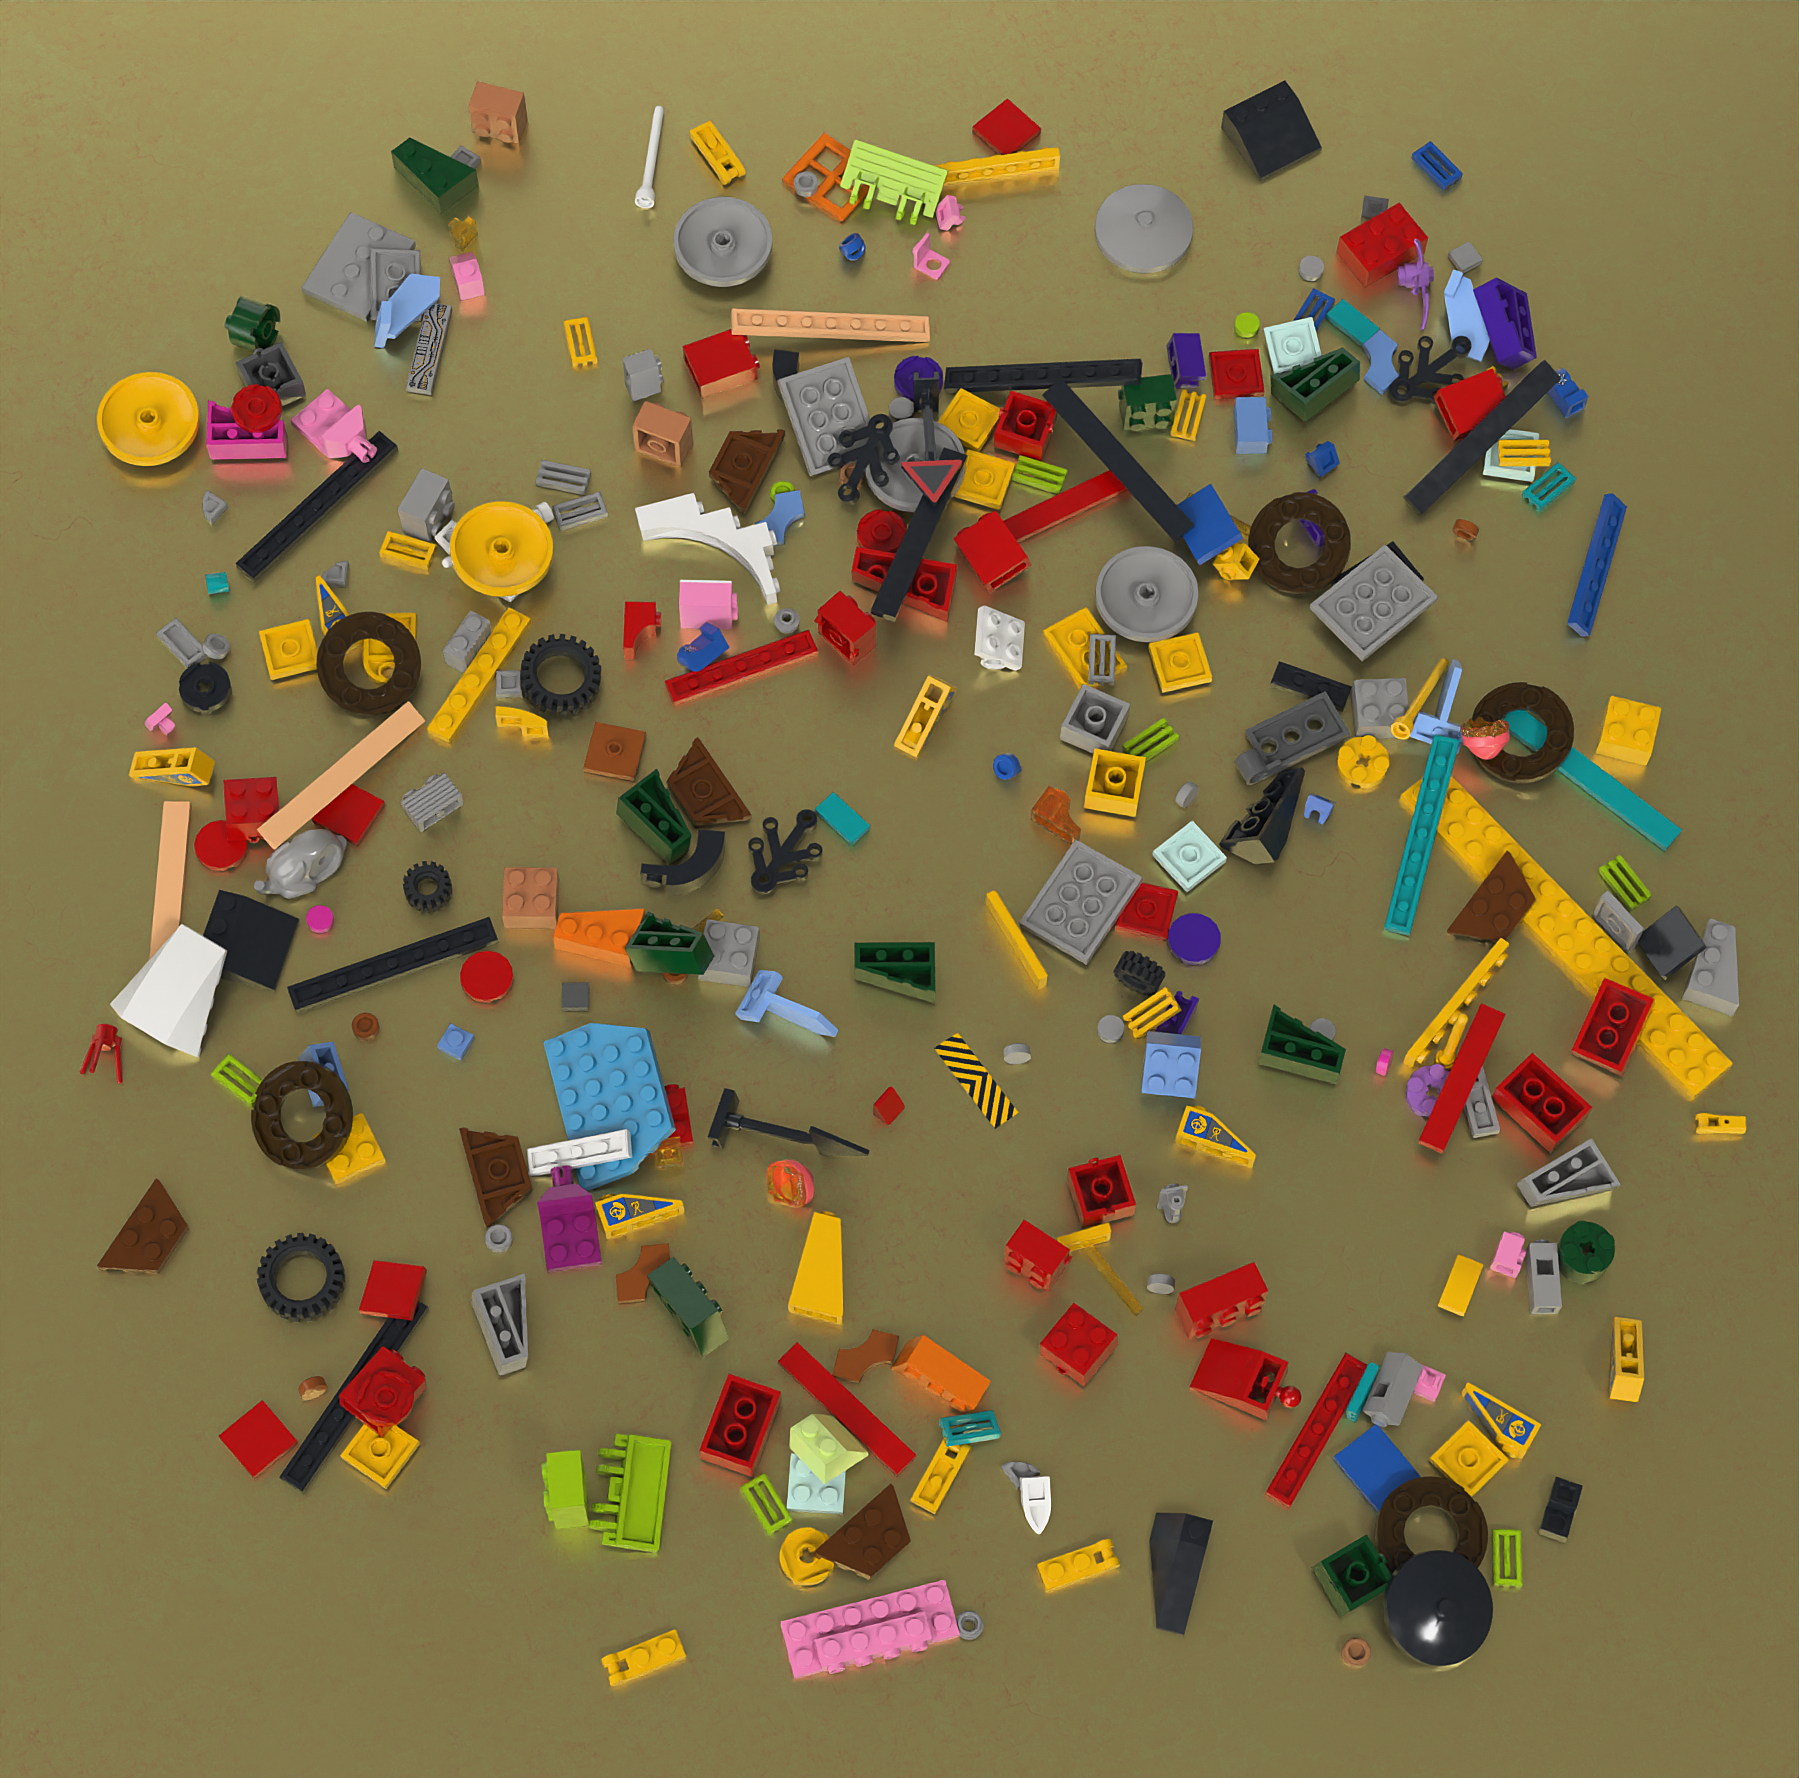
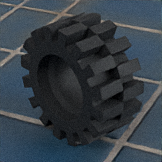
(424, 872)
(1139, 973)

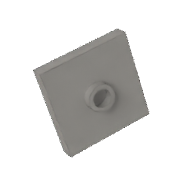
(1617, 922)

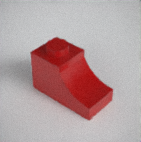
(639, 624)

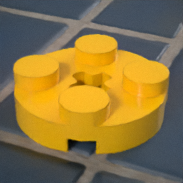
(1358, 774)
(792, 1549)

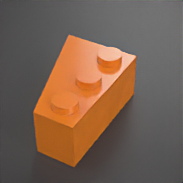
(598, 934)
(941, 1373)

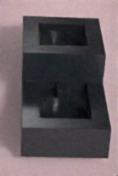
(1560, 1509)

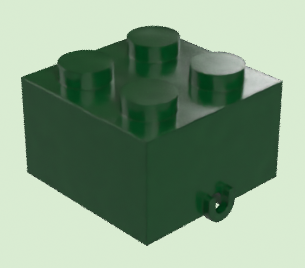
(1148, 404)
(1353, 1575)

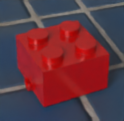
(1025, 426)
(847, 627)
(248, 806)
(1101, 1191)
(1036, 1256)
(1078, 1344)

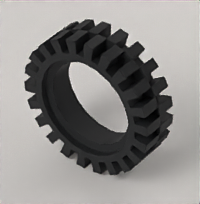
(560, 702)
(301, 1246)

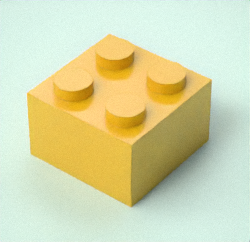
(1628, 730)
(1114, 782)

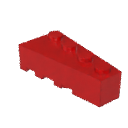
(931, 587)

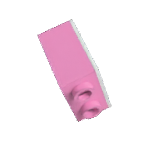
(707, 602)

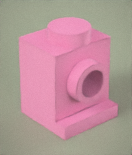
(1509, 1254)

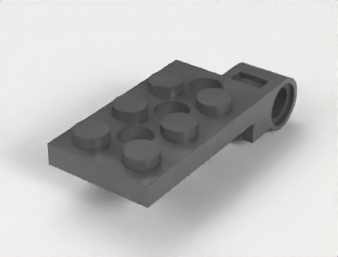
(1258, 765)

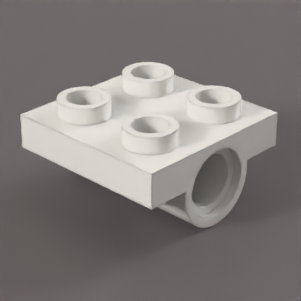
(999, 639)

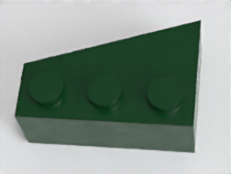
(434, 174)
(1317, 384)
(654, 818)
(668, 948)
(898, 967)
(1299, 1049)
(689, 1305)

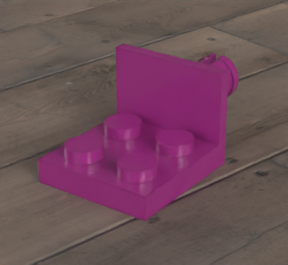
(568, 1224)

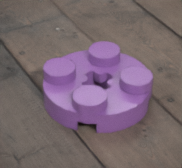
(1418, 1085)

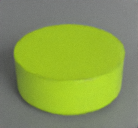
(1247, 324)
(780, 487)

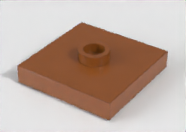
(614, 751)

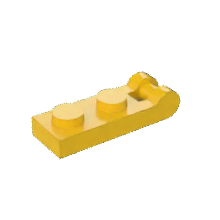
(717, 152)
(939, 1476)
(1077, 1565)
(644, 1657)

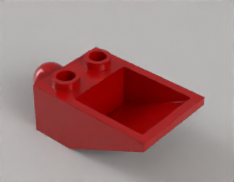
(1240, 1377)

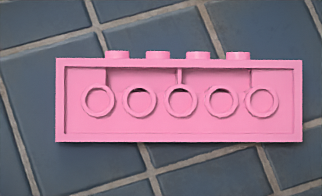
(870, 1630)

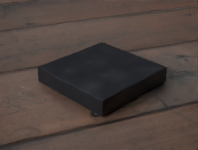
(1671, 942)

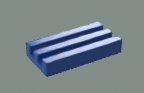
(1433, 167)
(1322, 297)

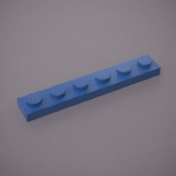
(1597, 565)

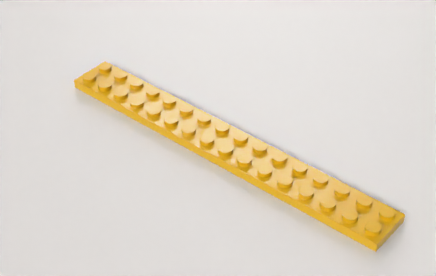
(1577, 940)

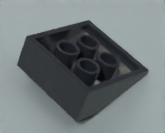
(1270, 130)
(254, 938)

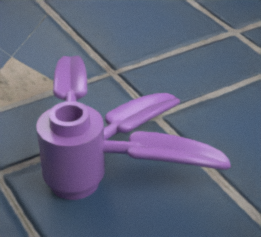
(1415, 276)

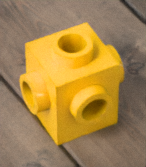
(1236, 562)

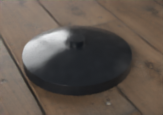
(1438, 1607)

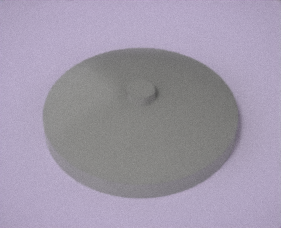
(1143, 228)
(722, 241)
(910, 443)
(1146, 594)

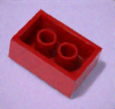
(1381, 244)
(1613, 1027)
(1541, 1102)
(1221, 1300)
(740, 1425)

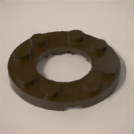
(1297, 507)
(380, 628)
(1557, 721)
(267, 1115)
(1437, 1493)

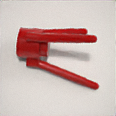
(104, 1040)

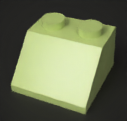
(825, 1446)

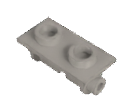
(1172, 1201)

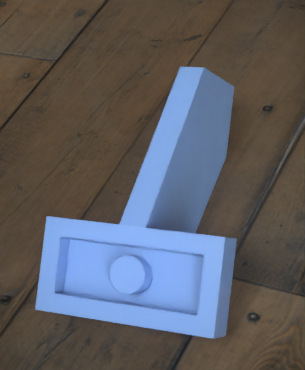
(405, 306)
(1465, 315)
(1427, 725)
(762, 997)

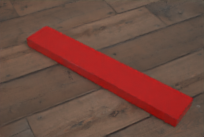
(1064, 506)
(741, 667)
(1461, 1078)
(847, 1409)
(1316, 1431)

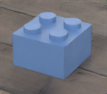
(1171, 1064)

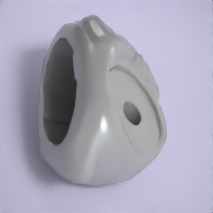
(302, 863)

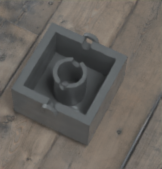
(274, 370)

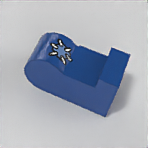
(1567, 394)
(703, 649)

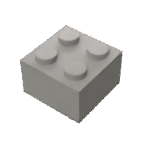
(426, 506)
(1377, 705)
(1094, 720)
(734, 952)

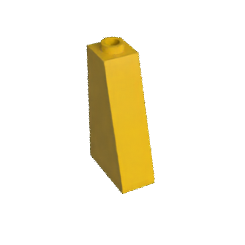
(819, 1276)

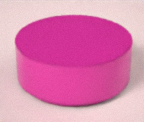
(320, 919)
(1384, 1061)

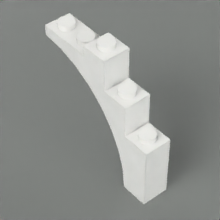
(686, 519)

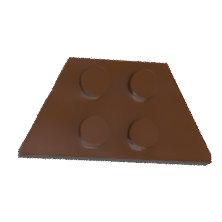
(744, 463)
(705, 790)
(1496, 905)
(496, 1171)
(147, 1235)
(869, 1537)

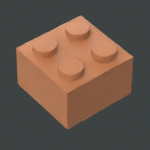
(498, 112)
(662, 433)
(530, 898)

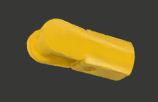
(1724, 1124)

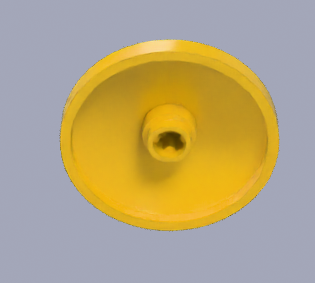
(148, 419)
(501, 548)

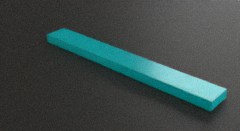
(1598, 783)
(1421, 835)

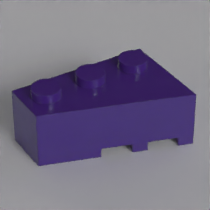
(1507, 322)

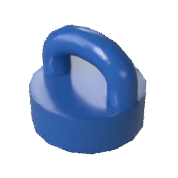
(850, 245)
(1006, 766)

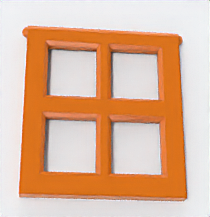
(831, 176)

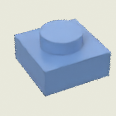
(455, 1042)

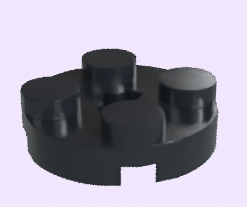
(204, 701)

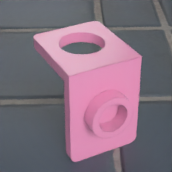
(923, 254)

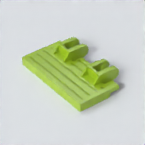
(894, 176)
(638, 1489)

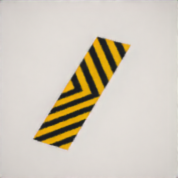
(976, 1080)

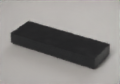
(1308, 684)

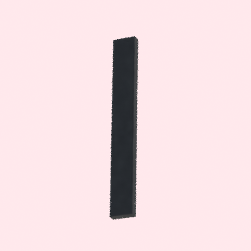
(1043, 375)
(1482, 437)
(1118, 460)
(313, 509)
(913, 548)
(392, 964)
(335, 1418)

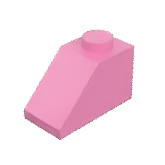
(467, 275)

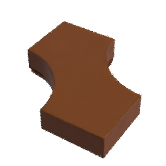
(634, 1283)
(855, 1362)

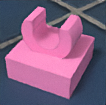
(948, 213)
(160, 719)
(1429, 1383)

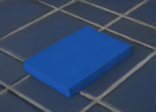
(1213, 525)
(1375, 1466)

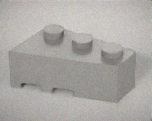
(1715, 971)
(1571, 1176)
(503, 1322)

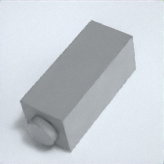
(1543, 1277)
(1392, 1389)

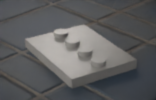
(344, 268)
(821, 407)
(1373, 602)
(1081, 901)

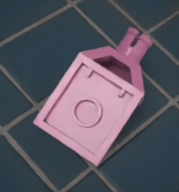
(334, 427)

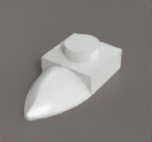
(1036, 1500)

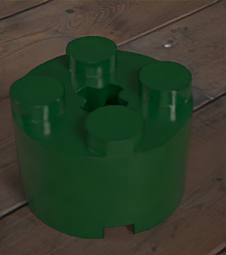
(252, 324)
(1592, 1239)

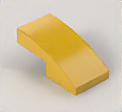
(530, 723)
(1460, 1285)

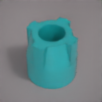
(217, 582)

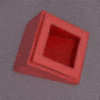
(888, 1106)

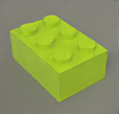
(565, 1489)

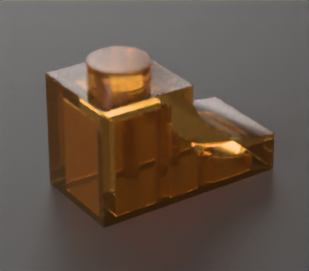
(1053, 815)

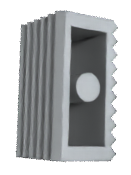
(642, 374)
(467, 641)
(431, 801)

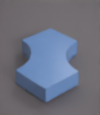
(1380, 351)
(786, 510)

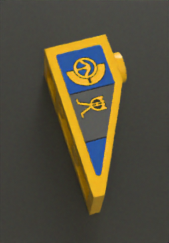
(330, 608)
(925, 714)
(173, 766)
(1209, 1135)
(628, 1212)
(1626, 1359)
(1503, 1423)

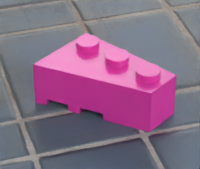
(229, 441)

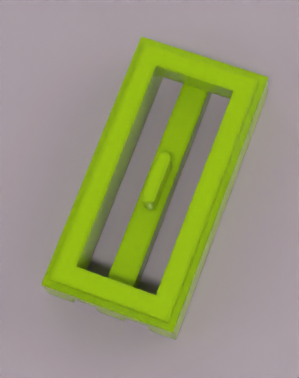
(1041, 471)
(1167, 730)
(1633, 878)
(233, 1088)
(778, 1524)
(1506, 1582)

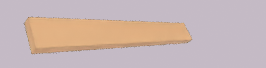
(830, 325)
(340, 775)
(170, 872)

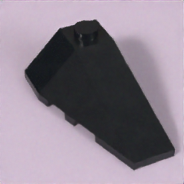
(1267, 825)
(1177, 1557)

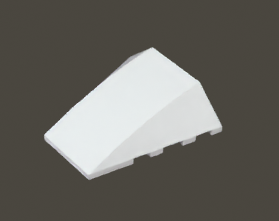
(175, 991)

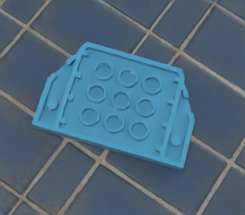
(608, 1084)

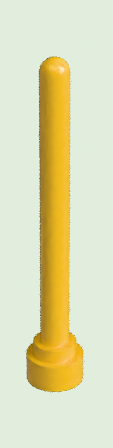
(1403, 725)
(1447, 1056)

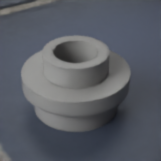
(786, 627)
(975, 1618)

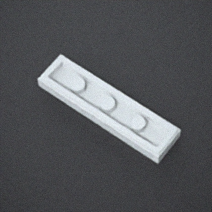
(580, 1152)

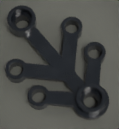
(1427, 372)
(865, 455)
(782, 854)

